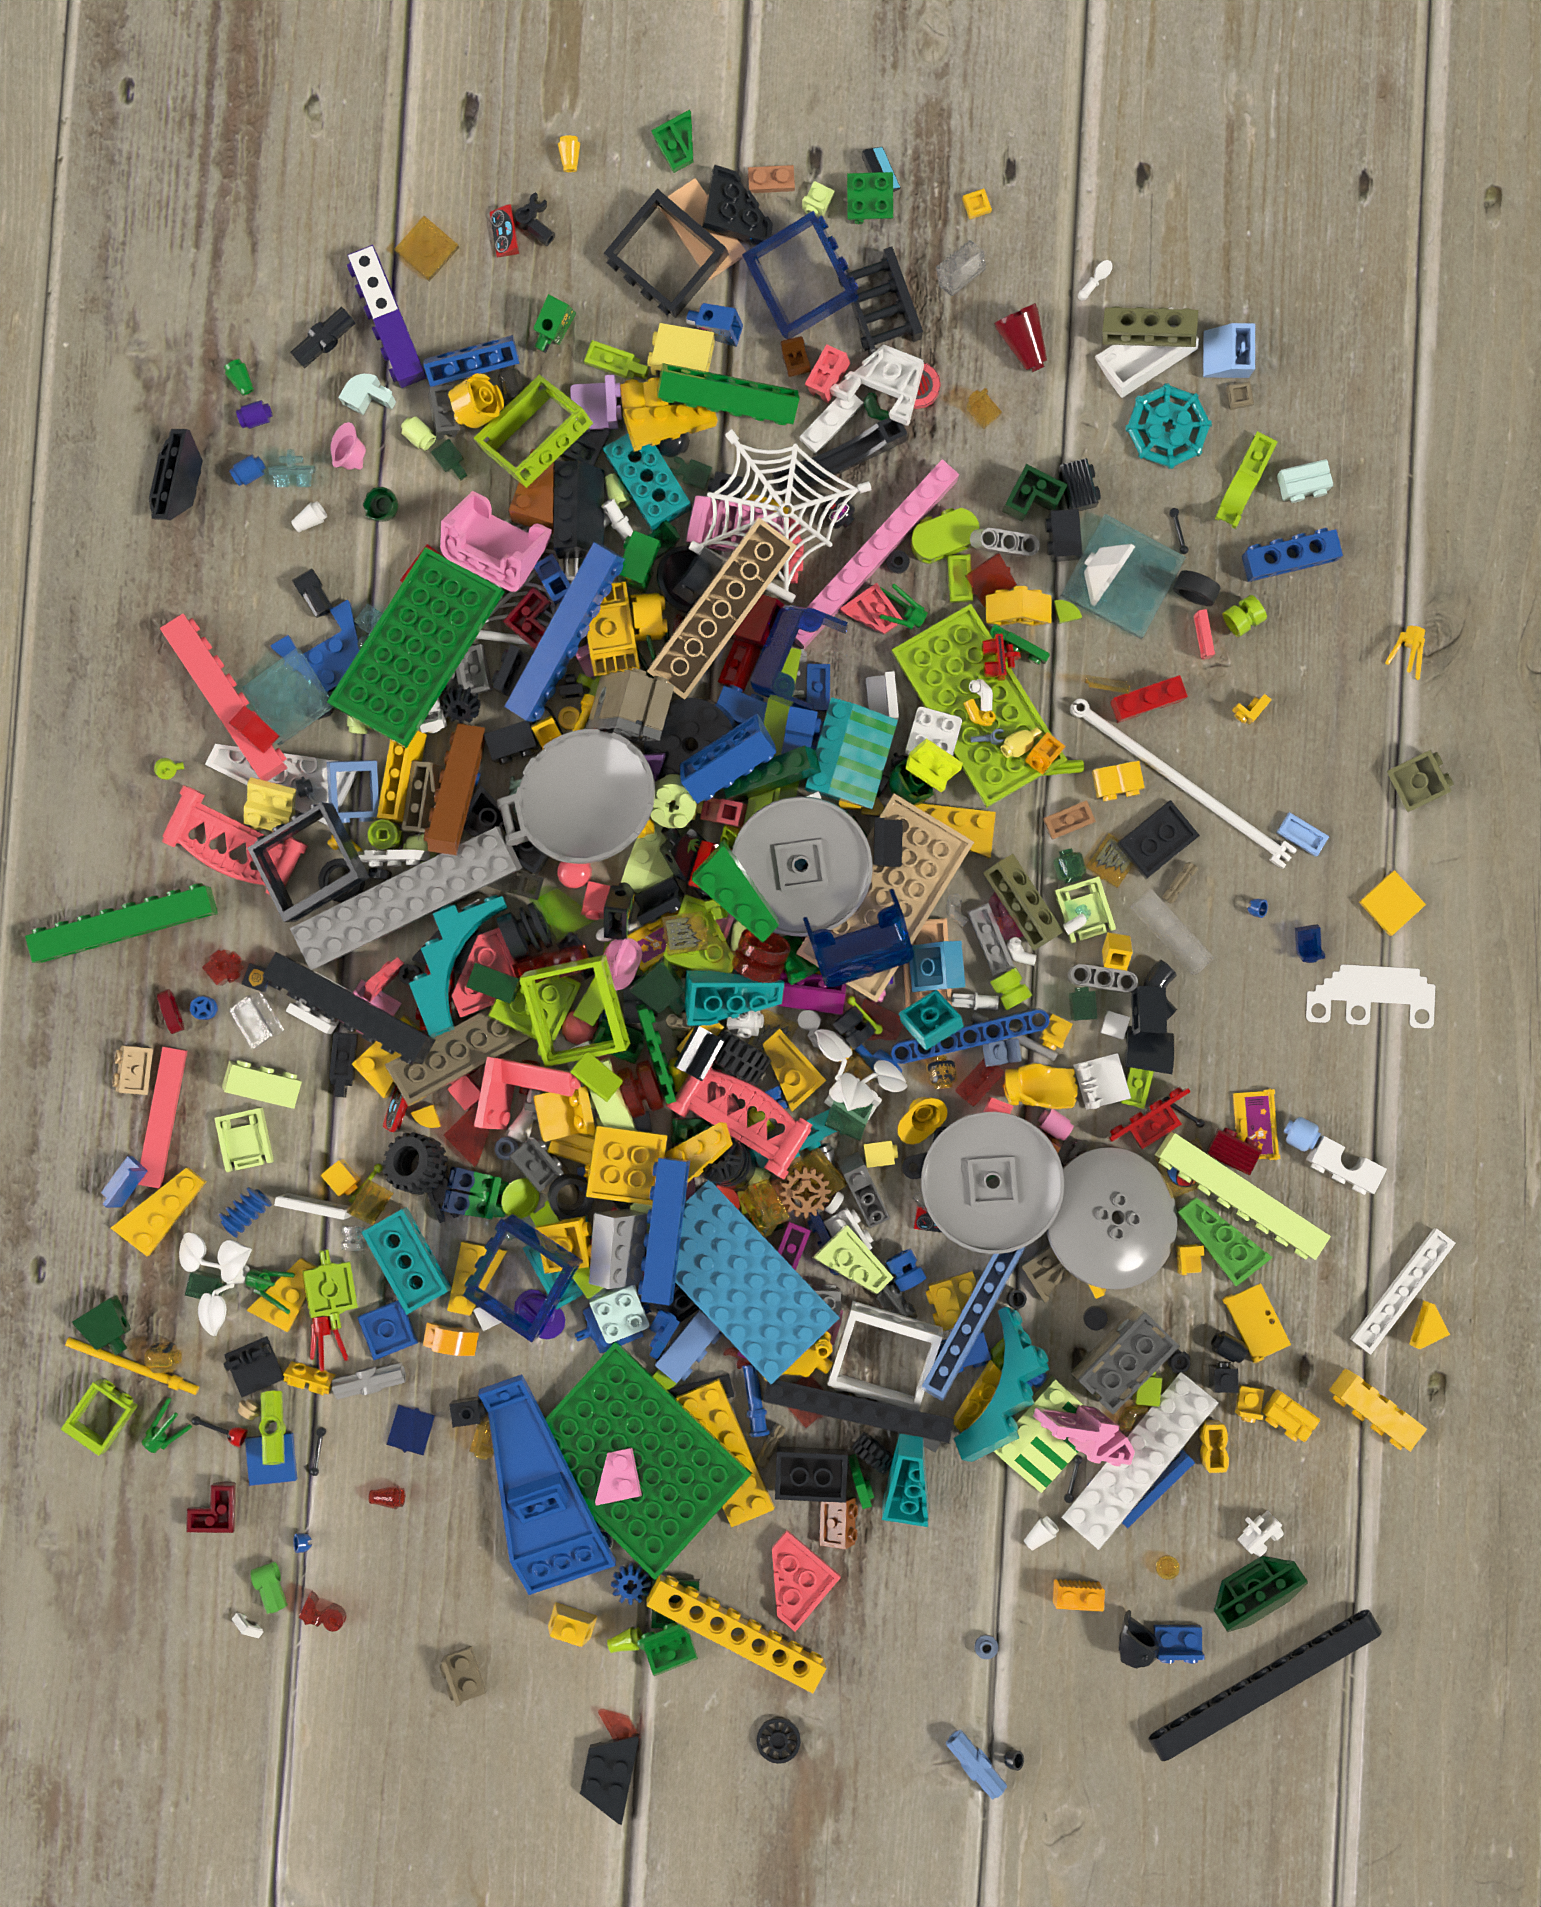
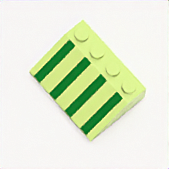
(1037, 1452)

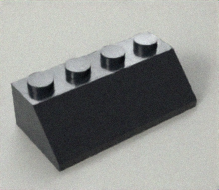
(578, 508)

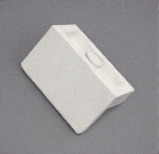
(882, 694)

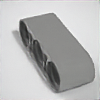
(1014, 540)
(1114, 977)

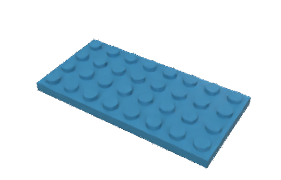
(747, 1285)

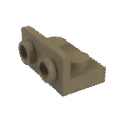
(462, 1675)

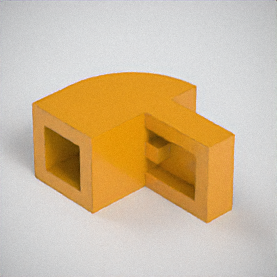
(450, 1340)

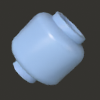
(1302, 1134)

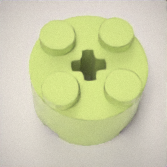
(668, 813)

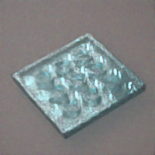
(1138, 586)

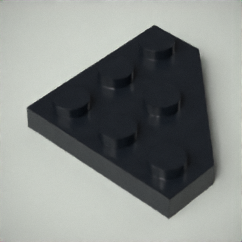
(734, 209)

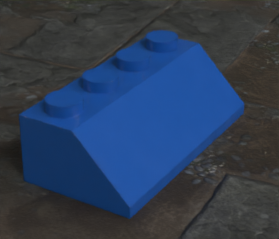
(727, 759)

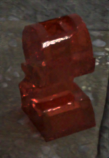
(331, 1616)

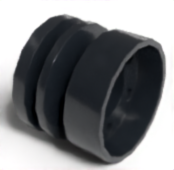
(525, 931)
(735, 1169)

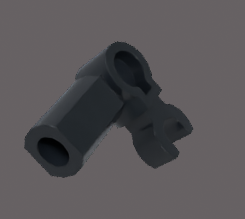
(525, 220)

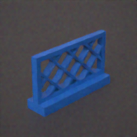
(1160, 1486)

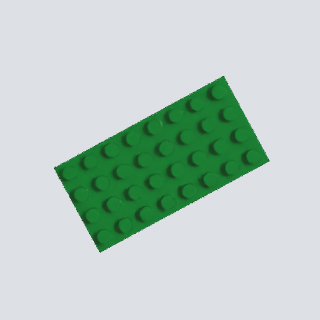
(415, 647)

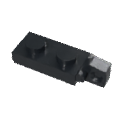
(341, 1068)

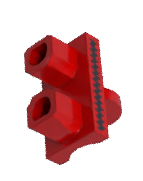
(996, 647)

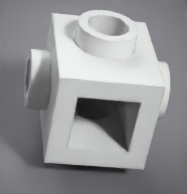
(746, 1024)

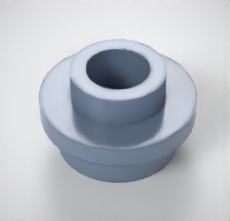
(499, 1147)
(981, 1641)

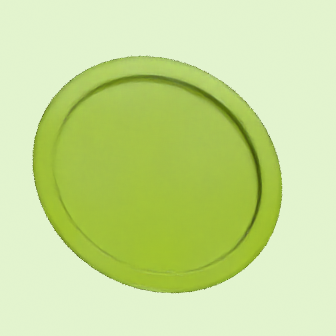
(520, 1198)

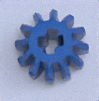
(623, 1589)

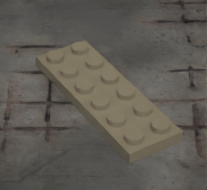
(454, 1056)

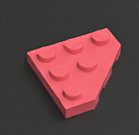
(488, 951)
(799, 1579)

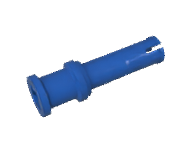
(756, 1410)

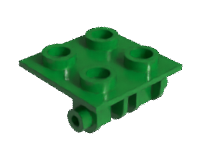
(869, 196)

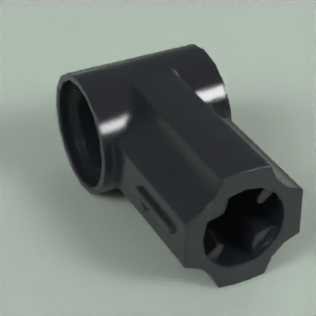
(311, 589)

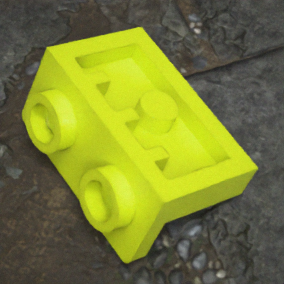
(932, 764)

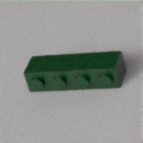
(775, 774)

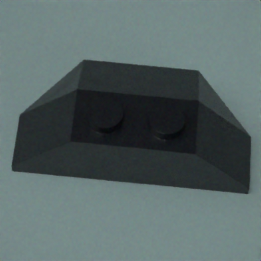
(175, 476)

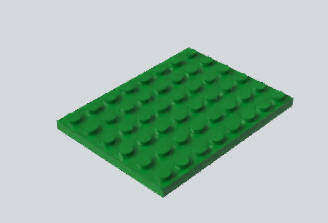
(678, 1461)

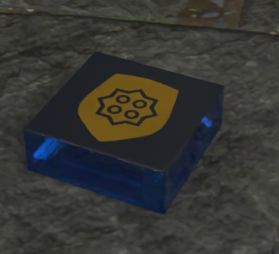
(254, 978)

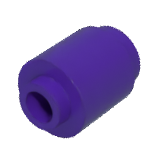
(254, 414)

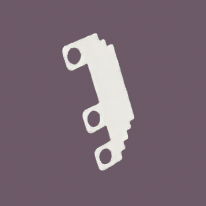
(1374, 984)

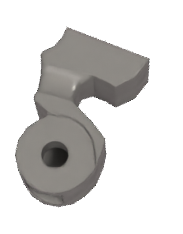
(810, 1021)

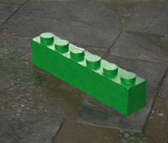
(727, 394)

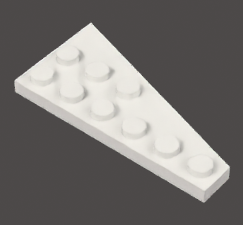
(234, 764)

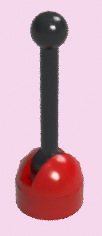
(235, 1436)

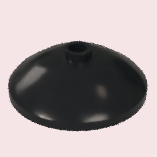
(670, 571)

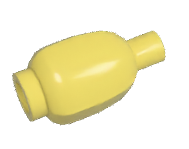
(1019, 742)

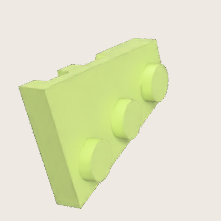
(852, 1259)

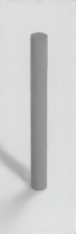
(1025, 1041)

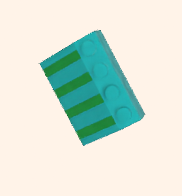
(852, 753)

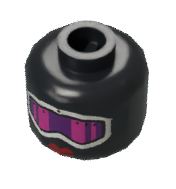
(845, 516)

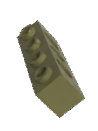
(1159, 334)
(1023, 902)

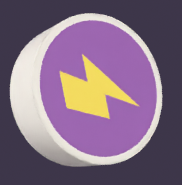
(834, 1202)

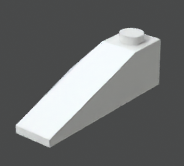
(1103, 569)

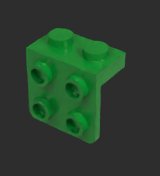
(668, 1648)

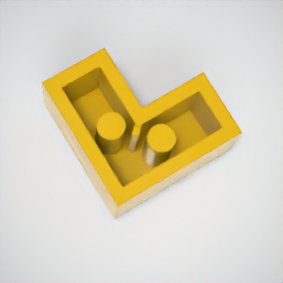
(1018, 606)

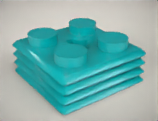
(931, 1019)

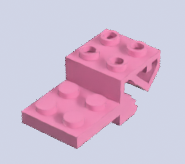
(702, 518)
(1090, 1433)

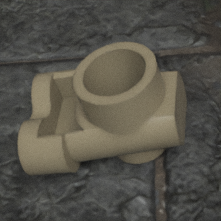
(678, 1024)

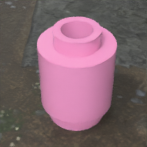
(1055, 1124)

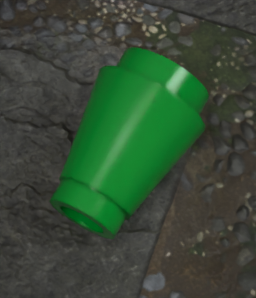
(239, 376)

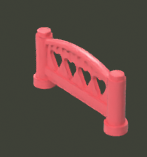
(191, 813)
(779, 1149)

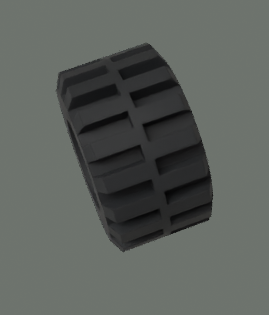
(741, 1058)
(400, 1159)

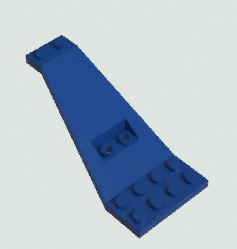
(552, 1537)

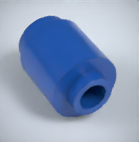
(248, 470)

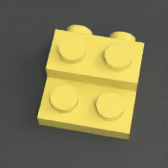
(268, 804)

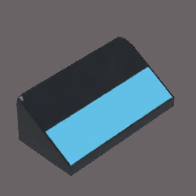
(877, 161)

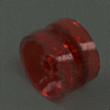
(760, 959)
(636, 1090)

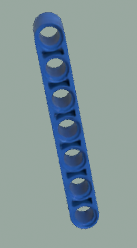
(981, 1036)

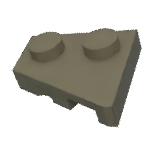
(1044, 1271)

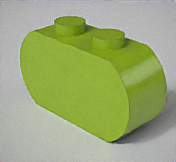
(943, 535)

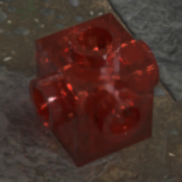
(223, 967)

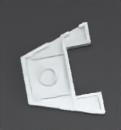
(890, 373)

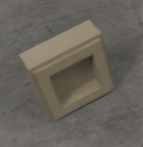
(1239, 395)

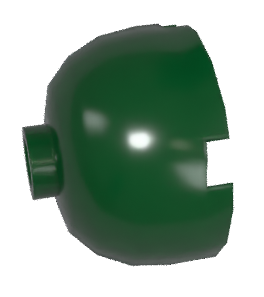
(908, 785)

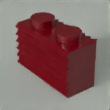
(1234, 1151)

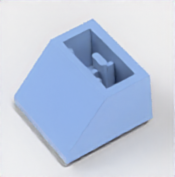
(1229, 351)

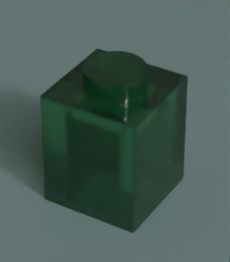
(1083, 1004)
(201, 1283)

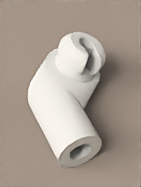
(1017, 952)

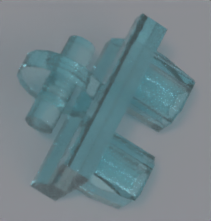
(282, 473)

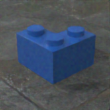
(800, 729)

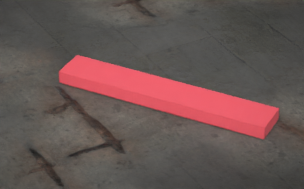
(162, 1115)

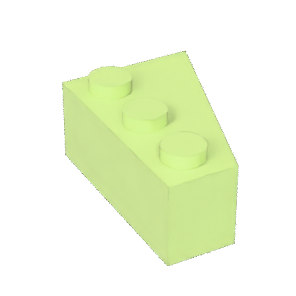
(261, 1084)

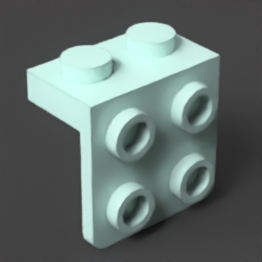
(618, 1312)

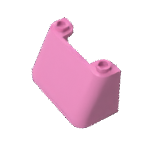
(491, 545)

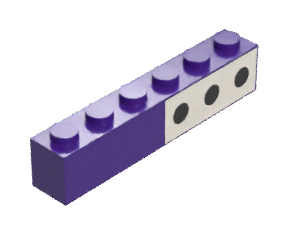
(387, 317)

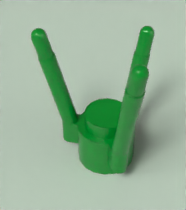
(914, 613)
(261, 1280)
(157, 1437)

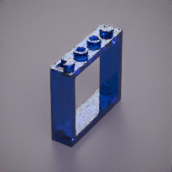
(840, 265)
(543, 1245)

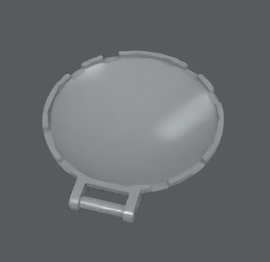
(582, 797)

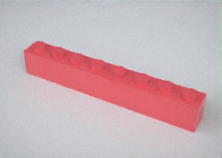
(219, 691)

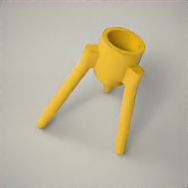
(1415, 640)

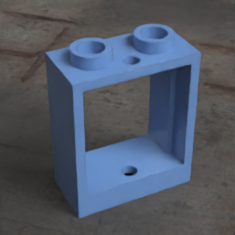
(358, 765)

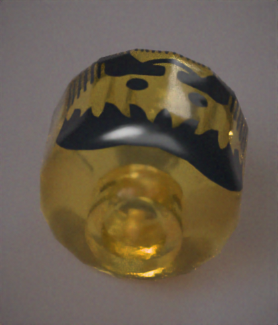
(941, 1072)
(163, 1357)

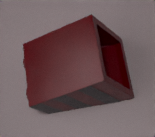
(758, 622)

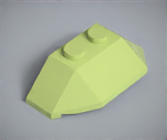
(646, 862)

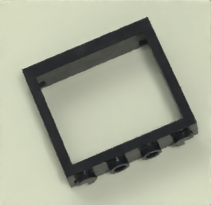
(697, 281)
(272, 880)

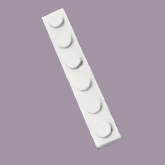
(1402, 1291)

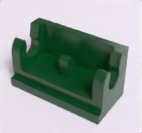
(493, 983)
(635, 1036)

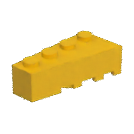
(1377, 1409)

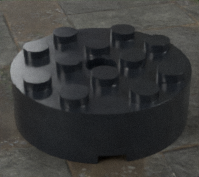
(686, 719)

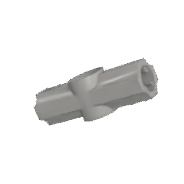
(369, 1380)

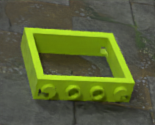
(517, 413)
(611, 1004)

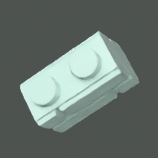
(1304, 481)

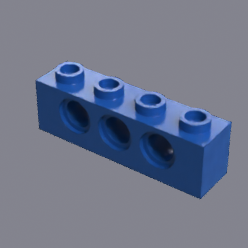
(471, 360)
(1328, 551)

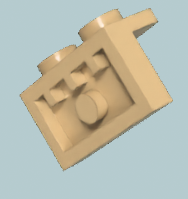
(133, 1070)

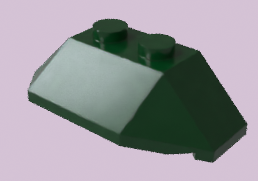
(1257, 1591)

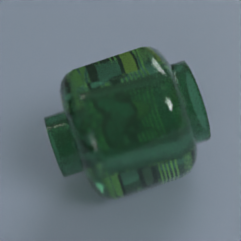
(1069, 866)

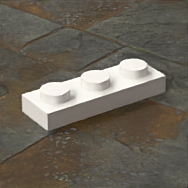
(830, 422)

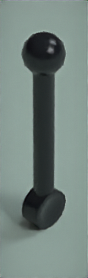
(1174, 512)
(1199, 1122)
(321, 1431)
(1068, 1497)

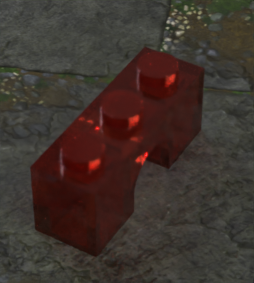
(551, 959)

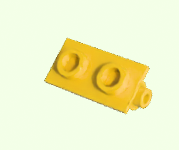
(299, 1374)

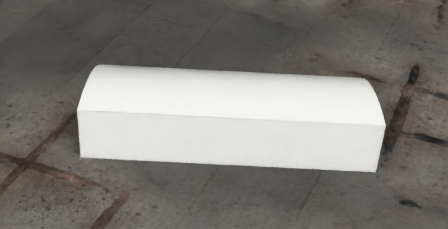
(1133, 365)

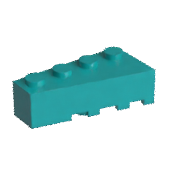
(906, 1488)

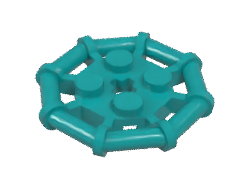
(1180, 420)

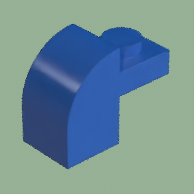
(552, 578)

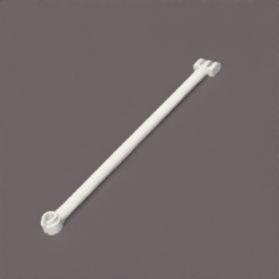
(1185, 784)

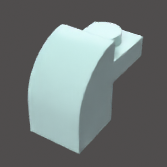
(362, 389)

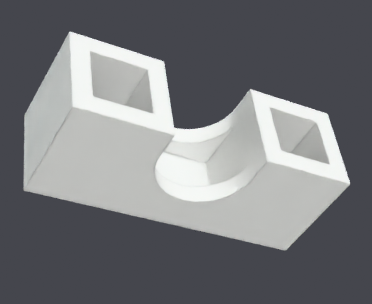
(1364, 1175)

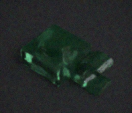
(449, 458)

